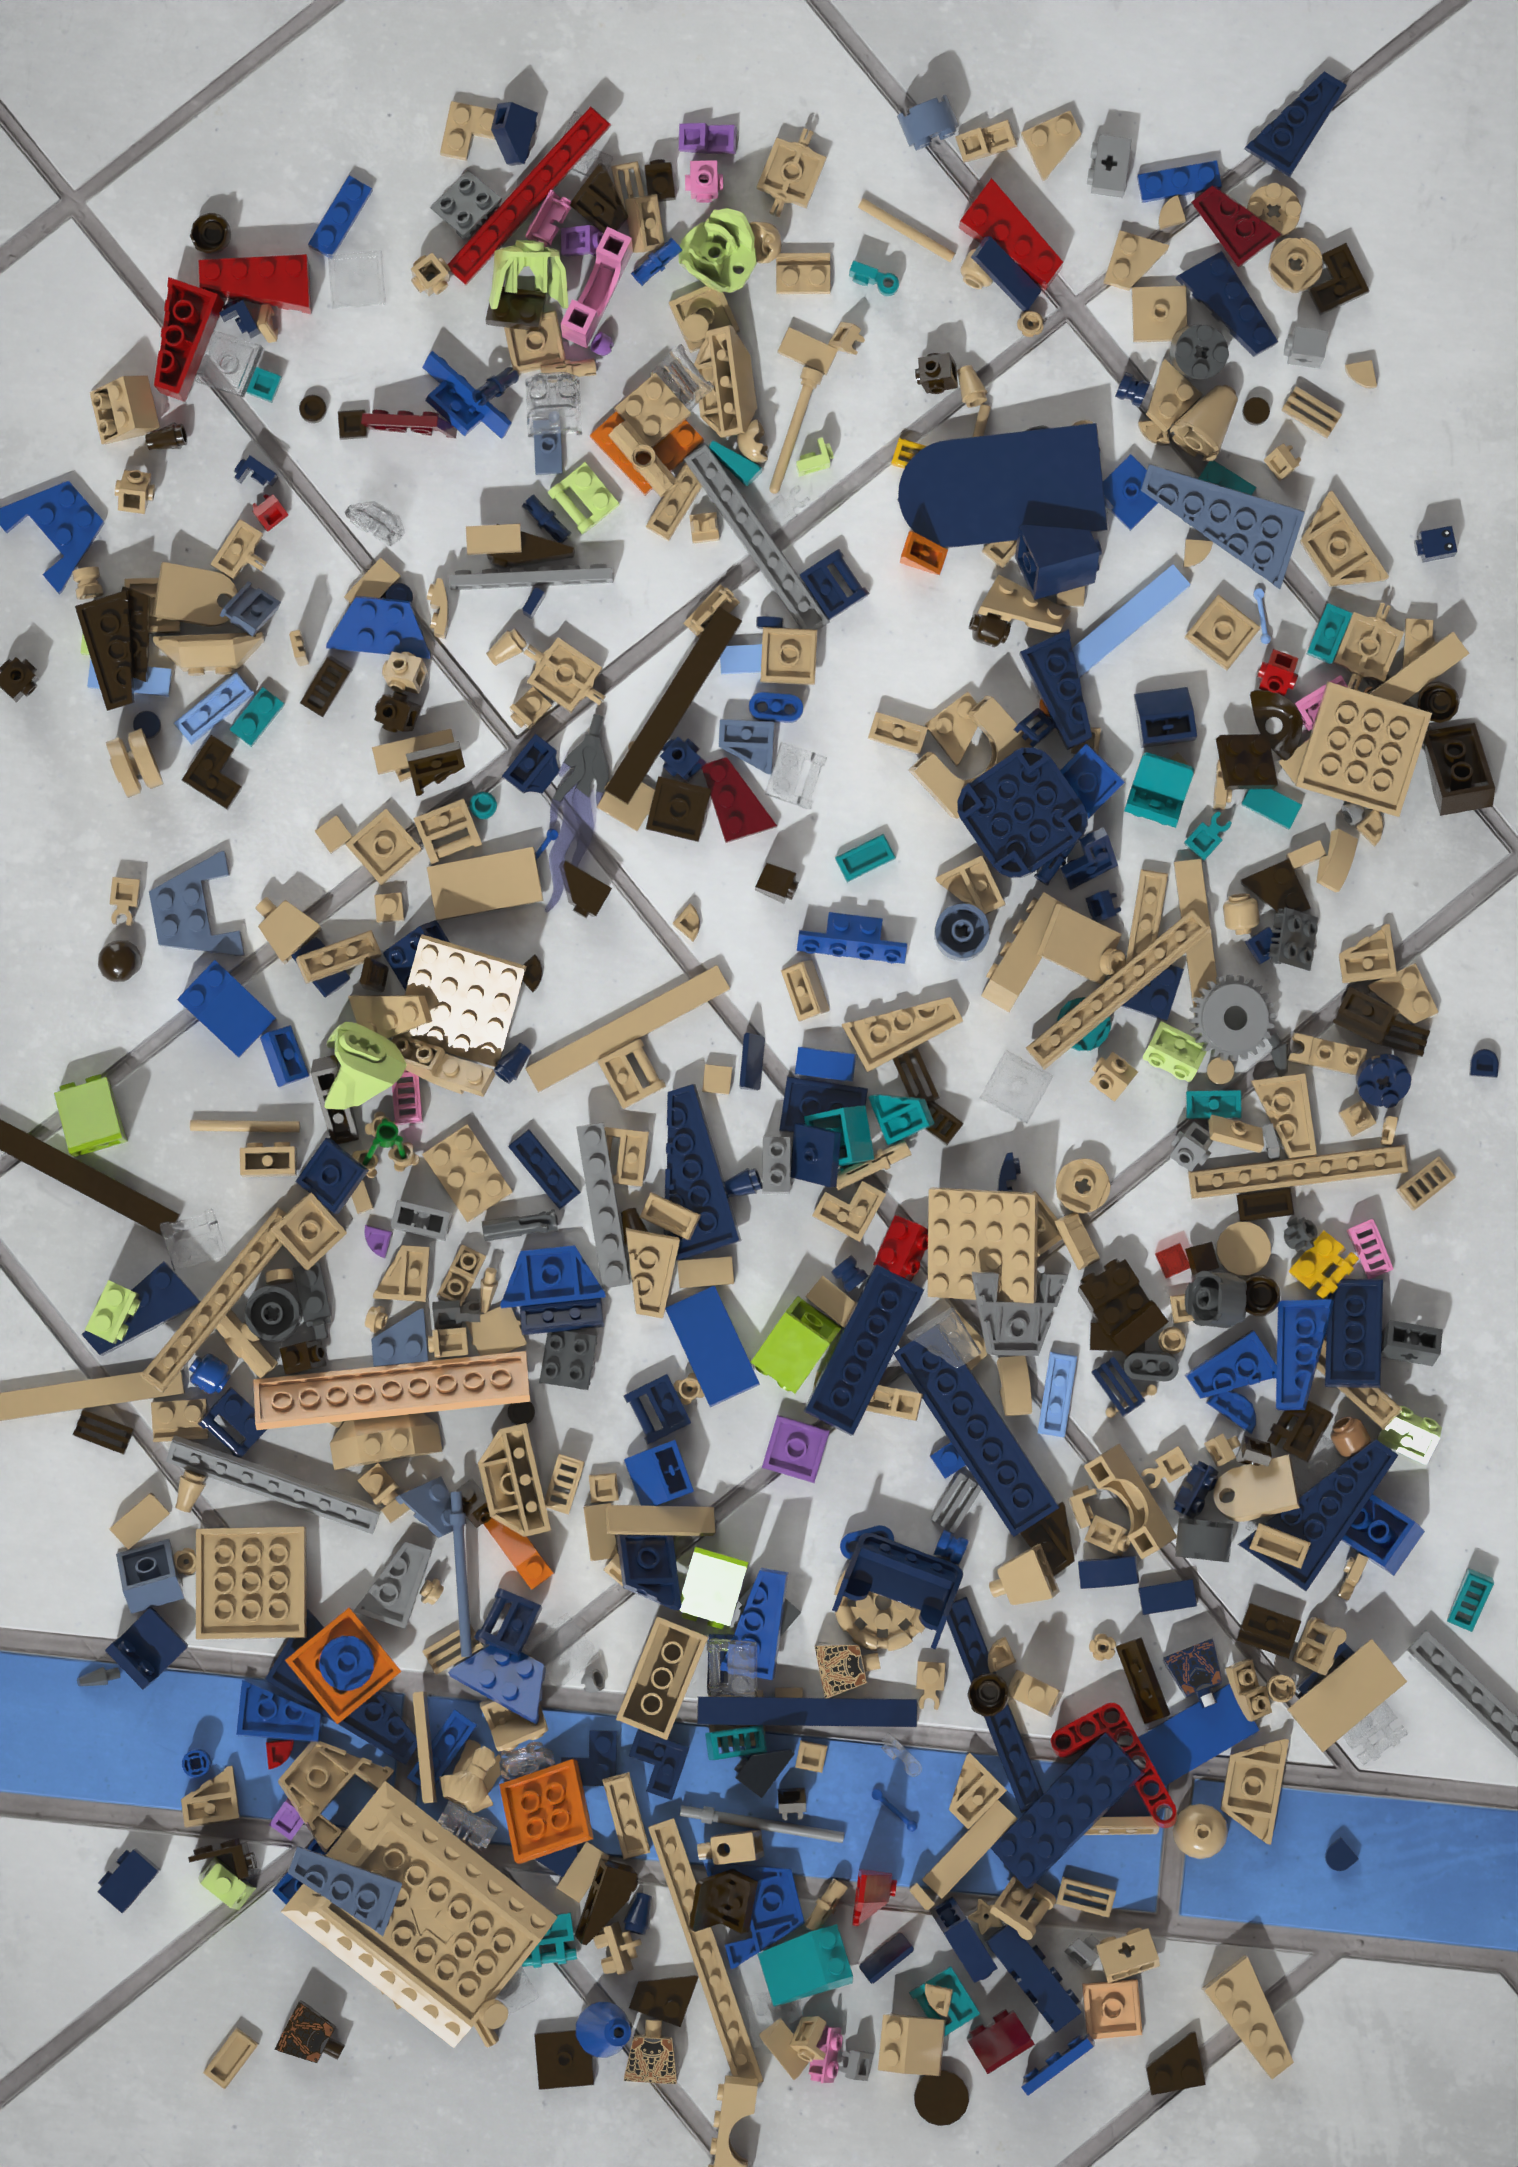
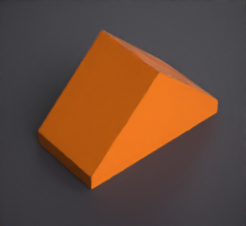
(923, 554)

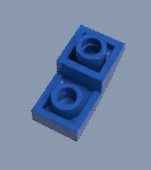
(825, 1064)

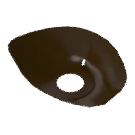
(1269, 705)

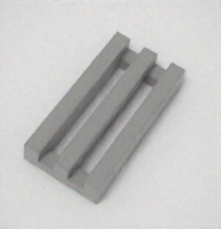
(944, 1523)

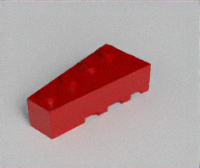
(998, 217)
(260, 280)
(186, 331)

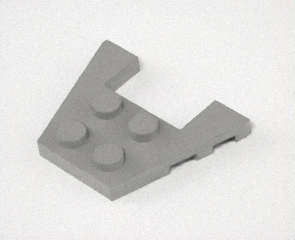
(1015, 1326)

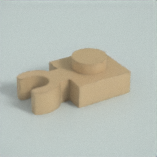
(1221, 795)
(124, 895)
(1171, 1466)
(1354, 1569)
(930, 1678)

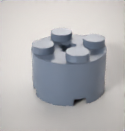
(928, 121)
(964, 947)

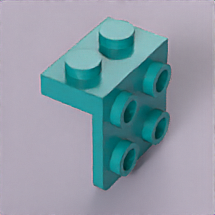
(1159, 789)

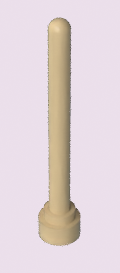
(810, 380)

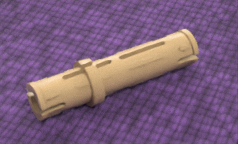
(882, 1160)

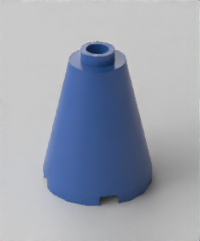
(603, 2029)

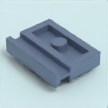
(250, 609)

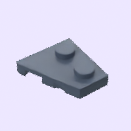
(748, 741)
(402, 1342)
(430, 1505)

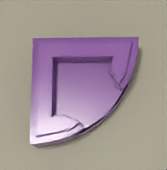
(377, 1240)

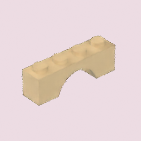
(1148, 1524)
(738, 2101)

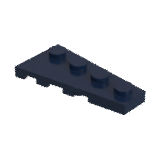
(1292, 132)
(1225, 296)
(1057, 682)

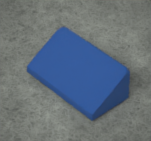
(284, 1056)

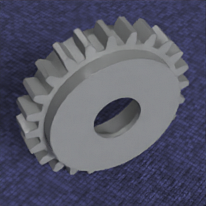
(1211, 1011)

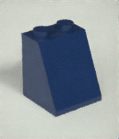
(1056, 558)

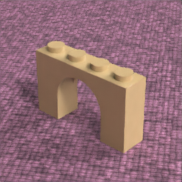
(1003, 739)

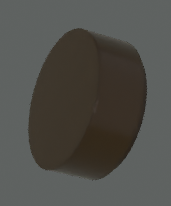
(312, 409)
(1255, 411)

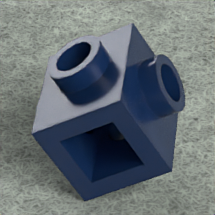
(682, 758)

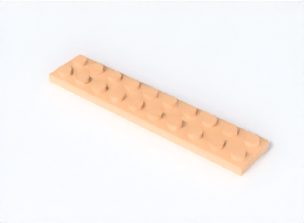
(391, 1390)

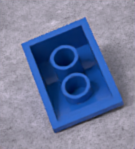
(226, 1008)
(1383, 1535)

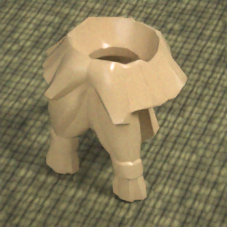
(472, 1778)

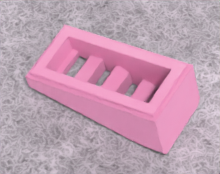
(410, 1118)
(1352, 1232)

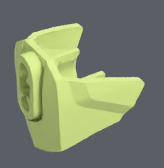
(722, 234)
(544, 263)
(367, 1065)

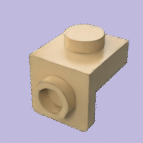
(448, 1342)

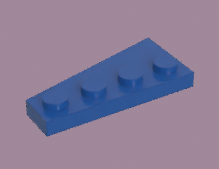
(1299, 1344)
(763, 1620)

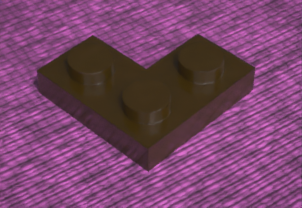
(1345, 284)
(206, 777)

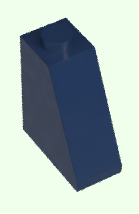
(963, 1940)

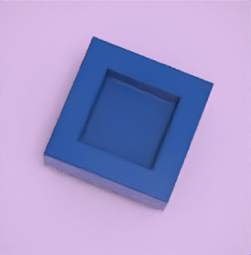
(947, 1460)

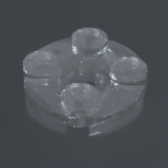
(525, 1760)

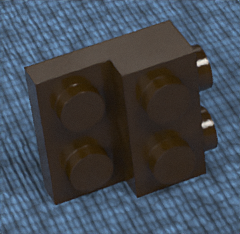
(1112, 1295)

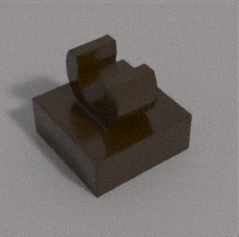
(792, 1801)

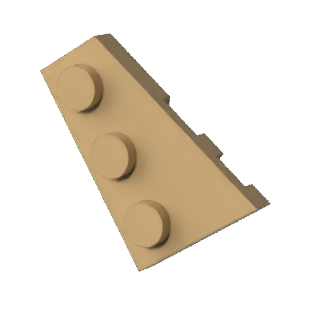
(1017, 602)

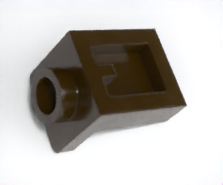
(660, 180)
(1254, 1452)

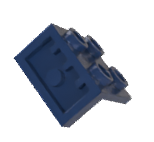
(402, 953)
(147, 1648)

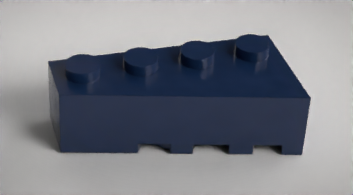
(162, 1299)
(1034, 1977)

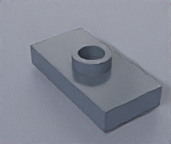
(548, 454)

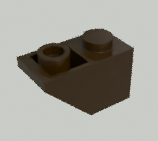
(777, 883)

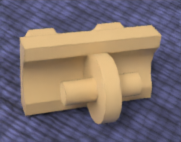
(621, 1948)

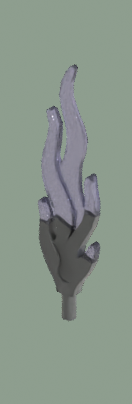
(575, 803)

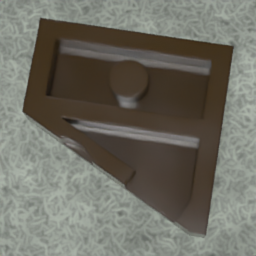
(600, 201)
(1278, 887)
(1054, 1538)
(664, 1998)
(1177, 2068)

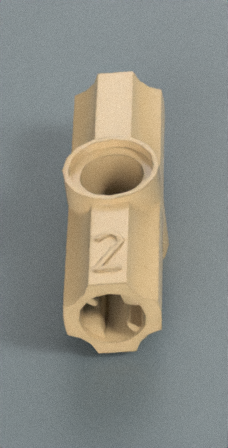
(631, 446)
(246, 1345)

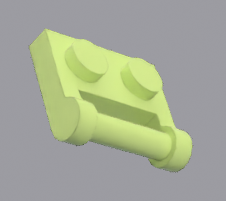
(590, 492)

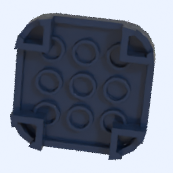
(1022, 812)

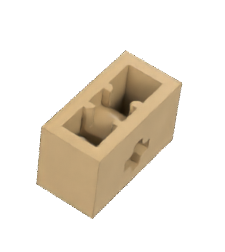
(1116, 1964)

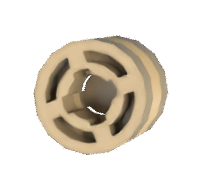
(87, 586)
(1284, 1687)

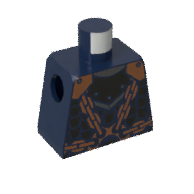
(1196, 1671)

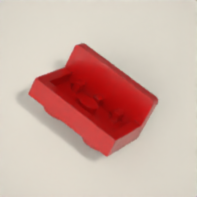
(903, 1248)

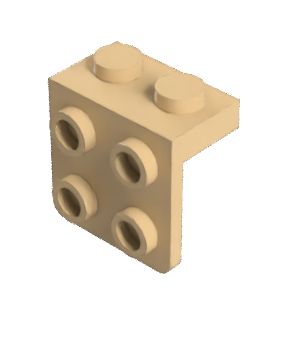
(510, 1728)

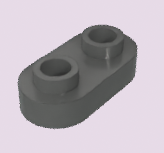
(1150, 1366)

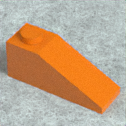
(520, 1553)

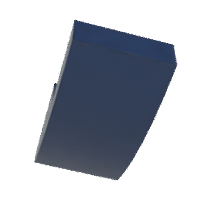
(1008, 1172)
(1108, 1572)

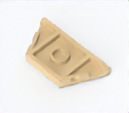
(1340, 548)
(1255, 1786)

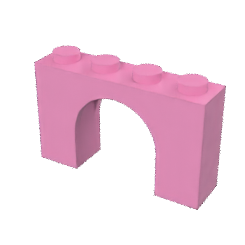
(585, 314)

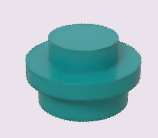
(483, 805)

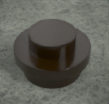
(521, 1412)

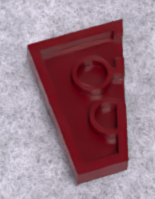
(423, 424)
(734, 802)

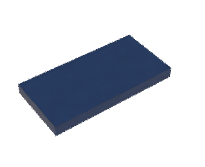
(1355, 1335)

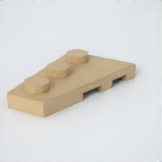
(390, 1014)
(1289, 1110)
(651, 1267)

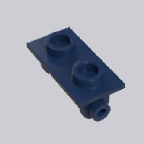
(1193, 1500)

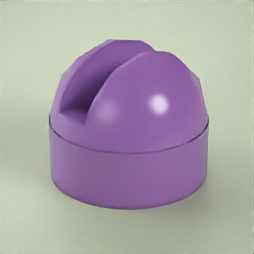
(601, 344)

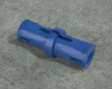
(656, 262)

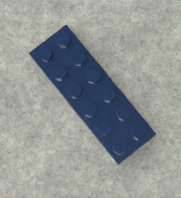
(863, 1350)
(1067, 1810)

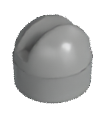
(1353, 813)
(593, 1681)

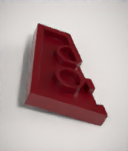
(1234, 225)

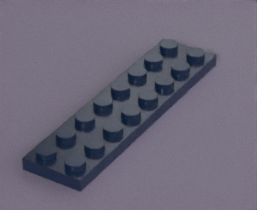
(979, 1437)

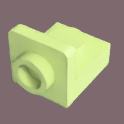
(812, 463)

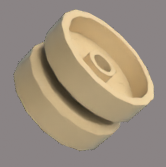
(136, 762)

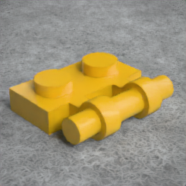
(1317, 1261)

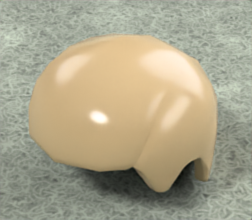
(766, 242)
(750, 445)

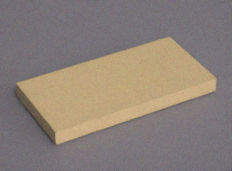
(485, 883)
(1347, 1695)

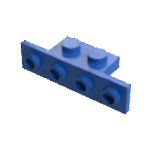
(455, 400)
(854, 938)

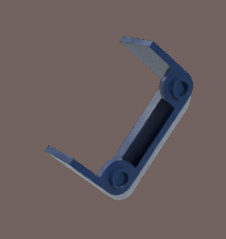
(902, 1576)

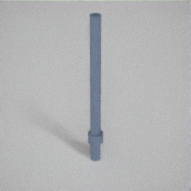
(458, 1520)

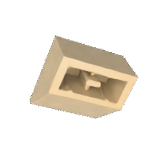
(124, 409)

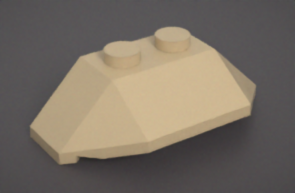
(729, 368)
(209, 651)
(384, 1440)
(513, 1482)

